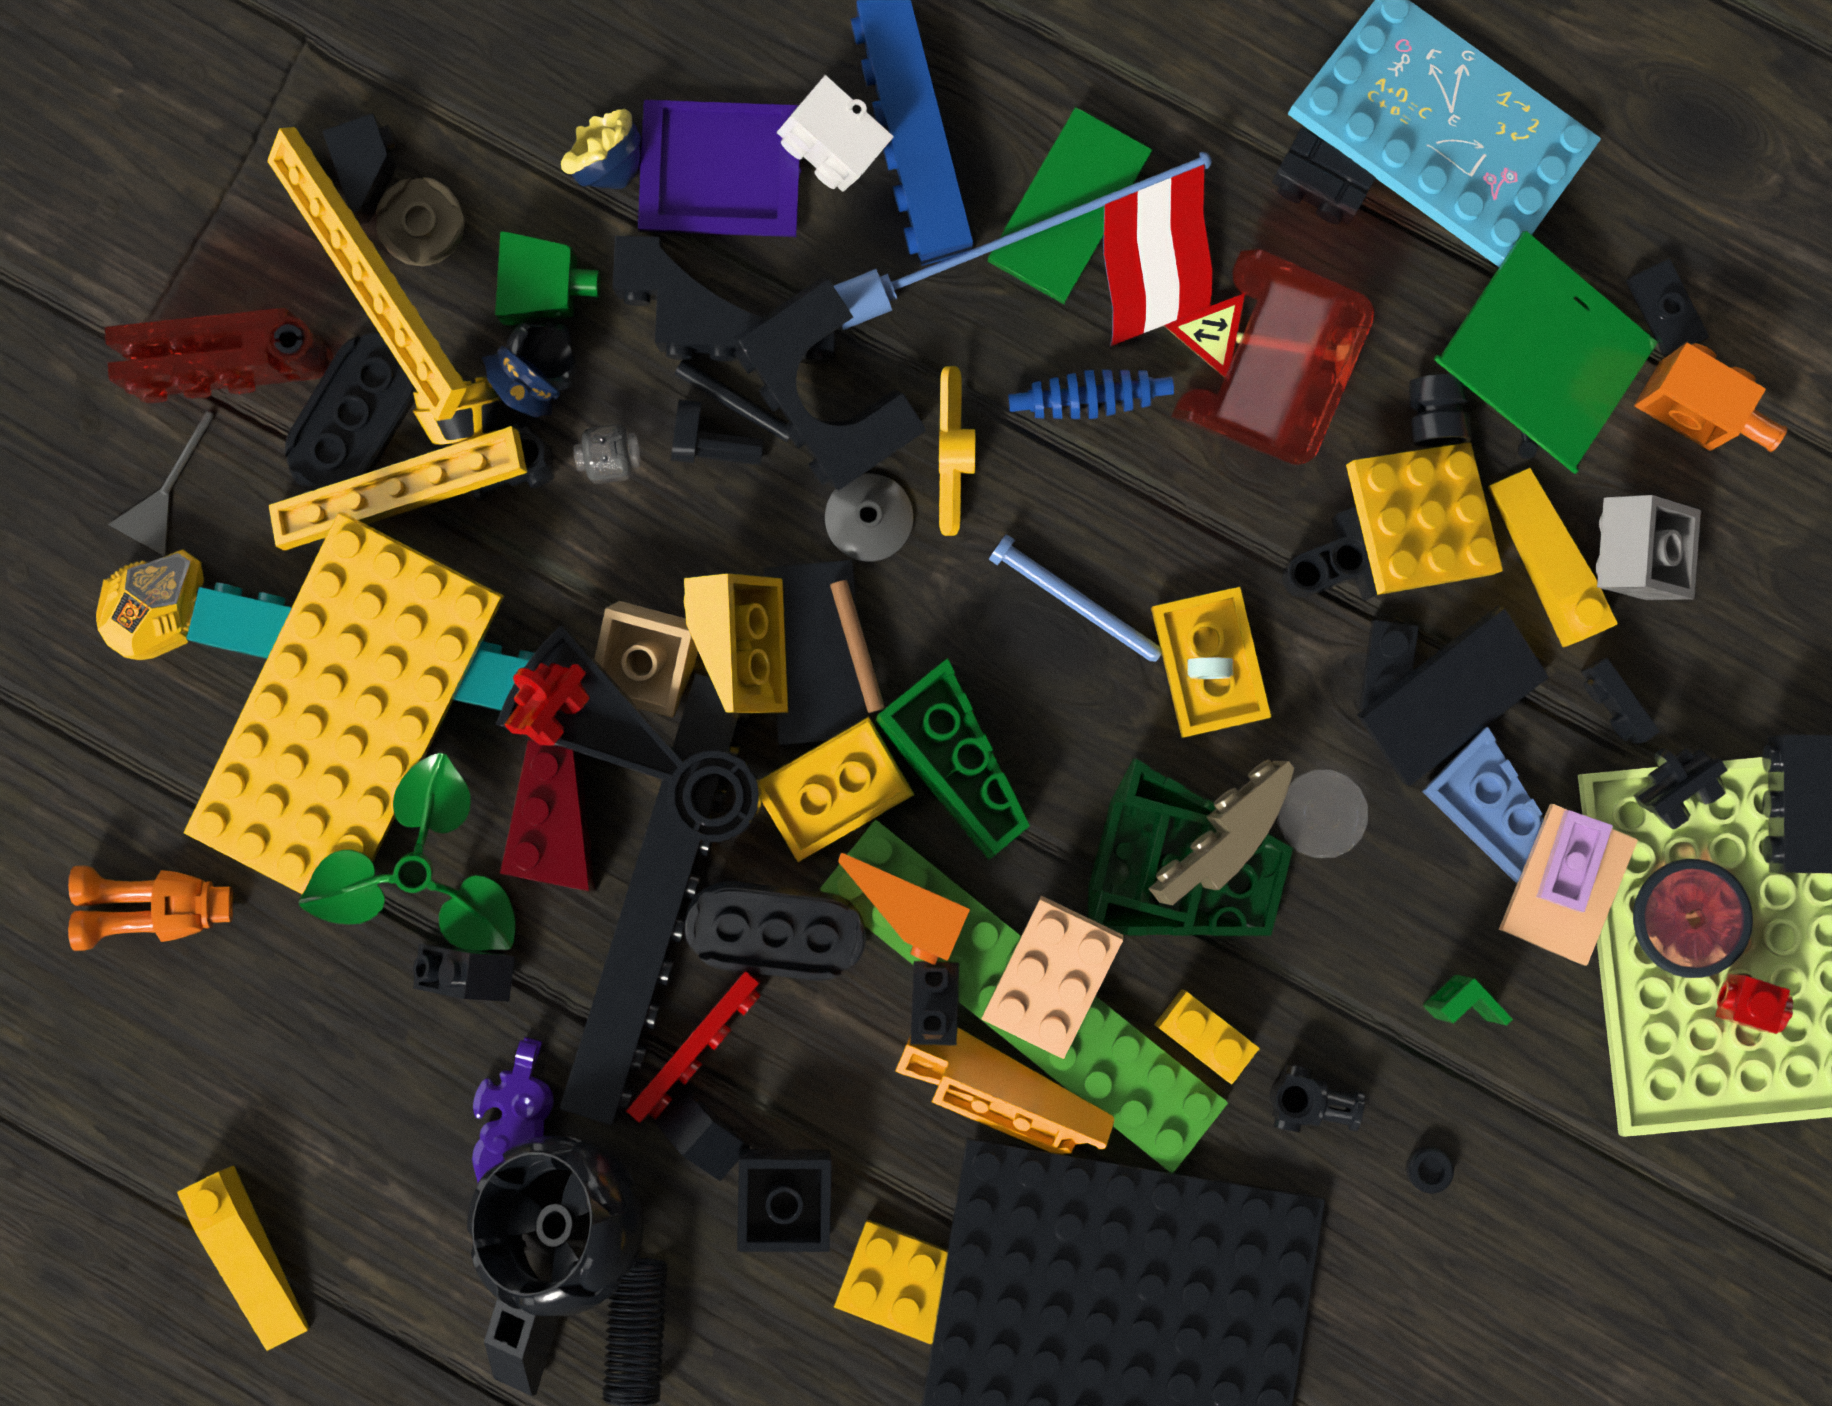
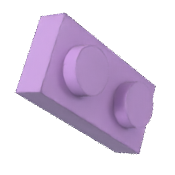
(1574, 861)

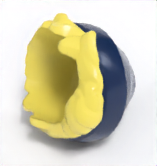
(605, 152)

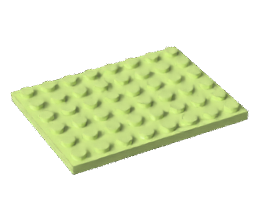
(1667, 1050)

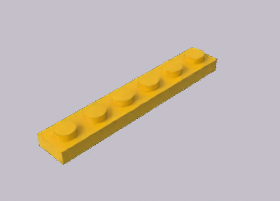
(400, 487)

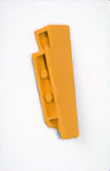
(1006, 1095)

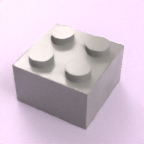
(1648, 548)

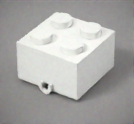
(833, 135)

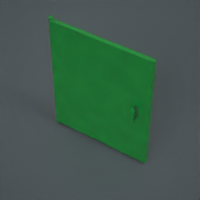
(1544, 354)

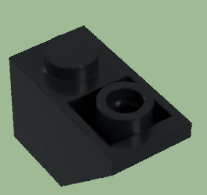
(463, 973)
(519, 1346)

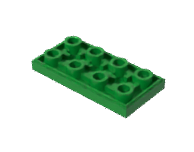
(1081, 167)

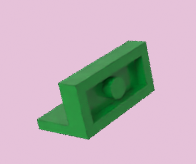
(1459, 996)

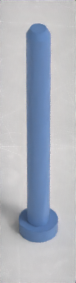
(1074, 599)

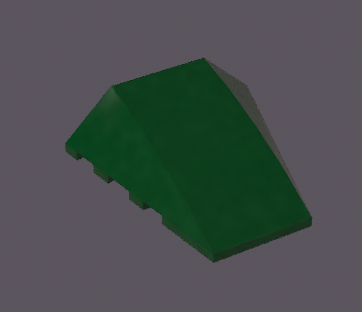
(1150, 826)

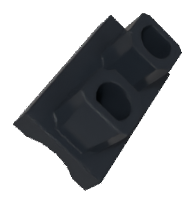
(1679, 779)
(935, 1003)

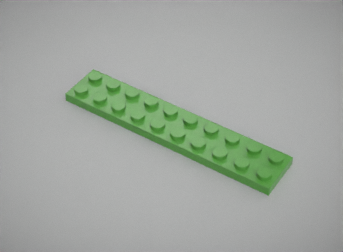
(1109, 1060)

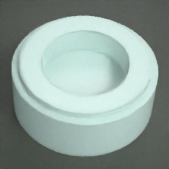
(1210, 668)

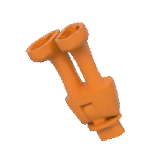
(178, 906)

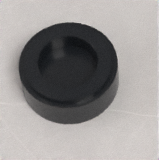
(1429, 1169)

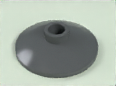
(869, 540)

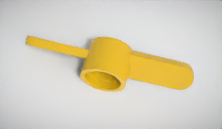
(955, 450)

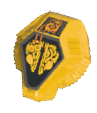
(149, 605)

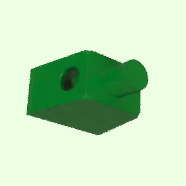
(539, 280)

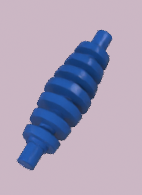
(1091, 394)

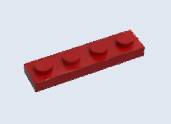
(684, 1062)

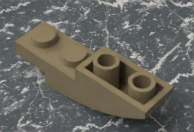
(1241, 825)

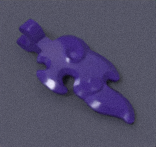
(523, 1104)

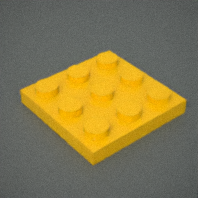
(1424, 518)

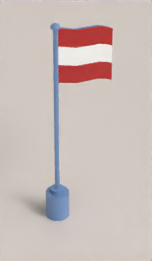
(1151, 254)

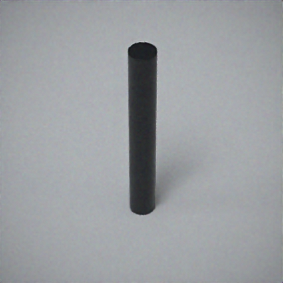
(732, 399)

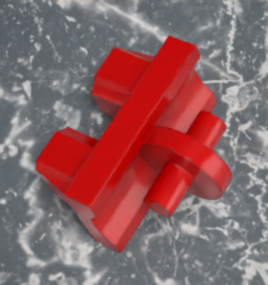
(541, 697)

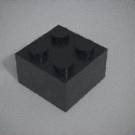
(784, 1200)

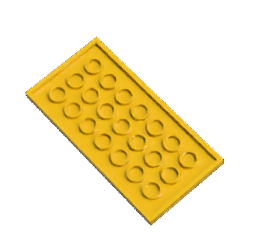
(343, 705)

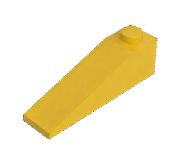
(1552, 559)
(243, 1255)

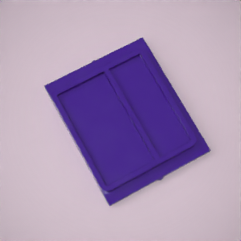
(717, 169)

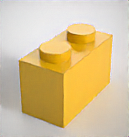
(1206, 1036)

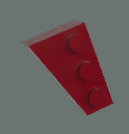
(549, 821)

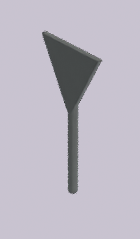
(150, 518)

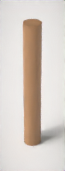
(857, 646)

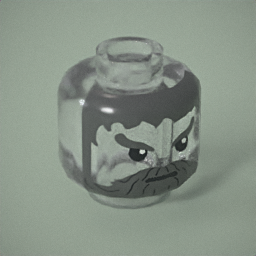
(607, 453)

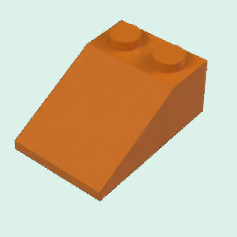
(916, 914)

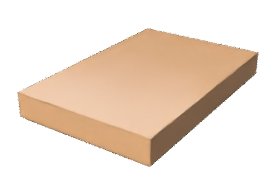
(1554, 926)

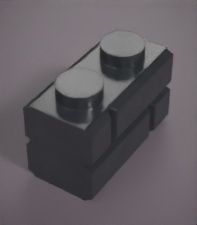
(1322, 178)

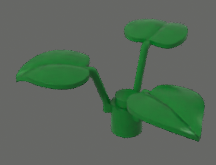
(429, 798)

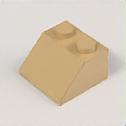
(647, 655)

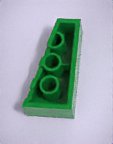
(952, 756)

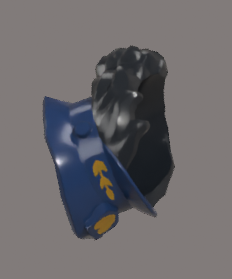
(533, 367)

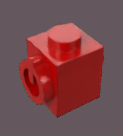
(1754, 1004)

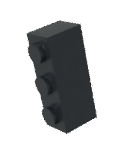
(1798, 804)

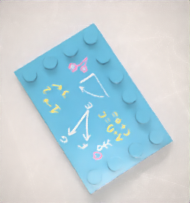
(1444, 126)

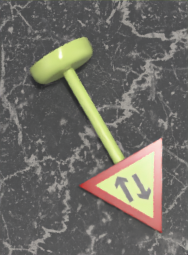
(1212, 332)

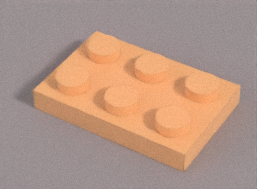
(1052, 977)

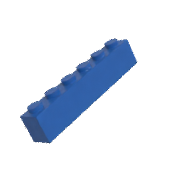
(912, 116)

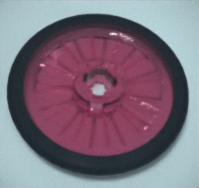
(1716, 899)

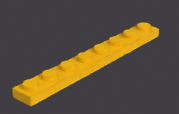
(367, 274)

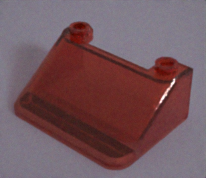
(1287, 362)

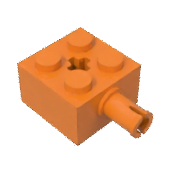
(1707, 400)

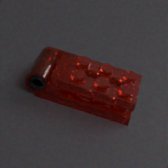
(215, 354)

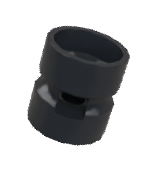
(1440, 411)

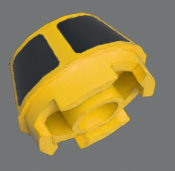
(474, 416)

